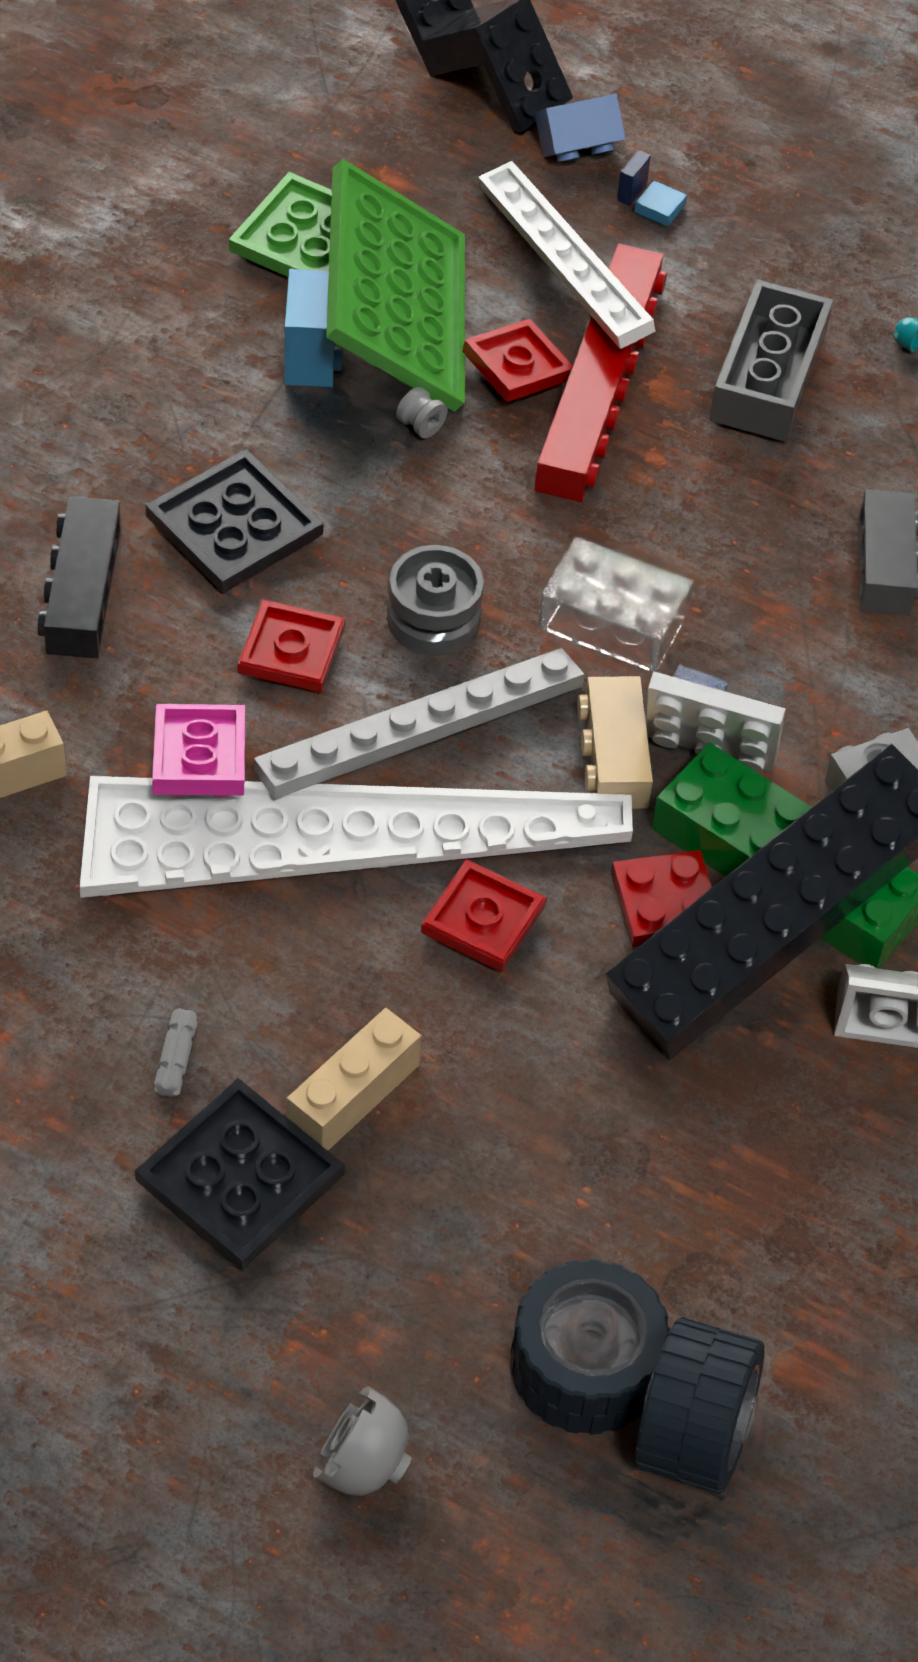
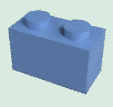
(580, 126)

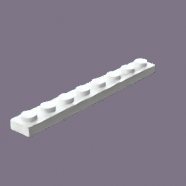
(567, 255)

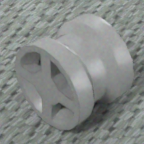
(421, 412)

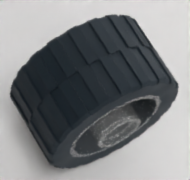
(587, 1345)
(700, 1405)

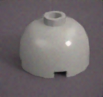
(366, 1447)

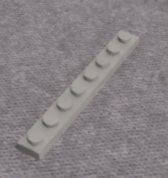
(417, 723)

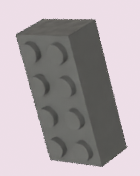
(771, 360)

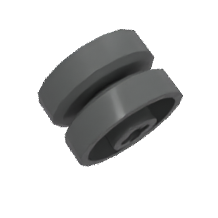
(435, 600)

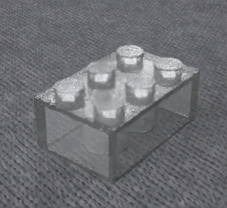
(615, 604)

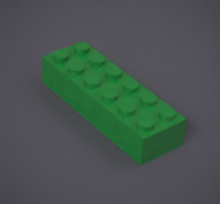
(736, 811)

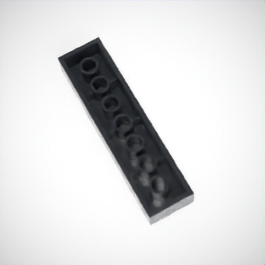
(772, 905)

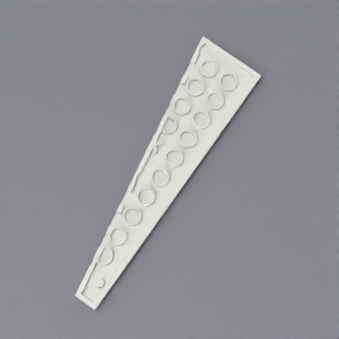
(197, 840)

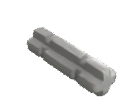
(175, 1053)

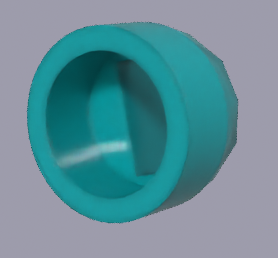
(907, 333)

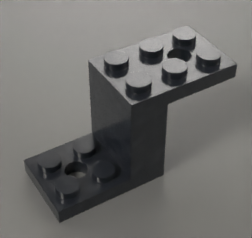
(501, 38)

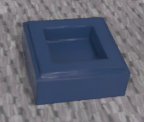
(633, 177)

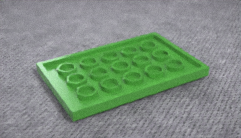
(396, 285)

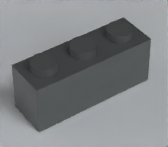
(888, 552)

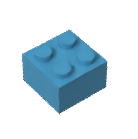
(308, 353)

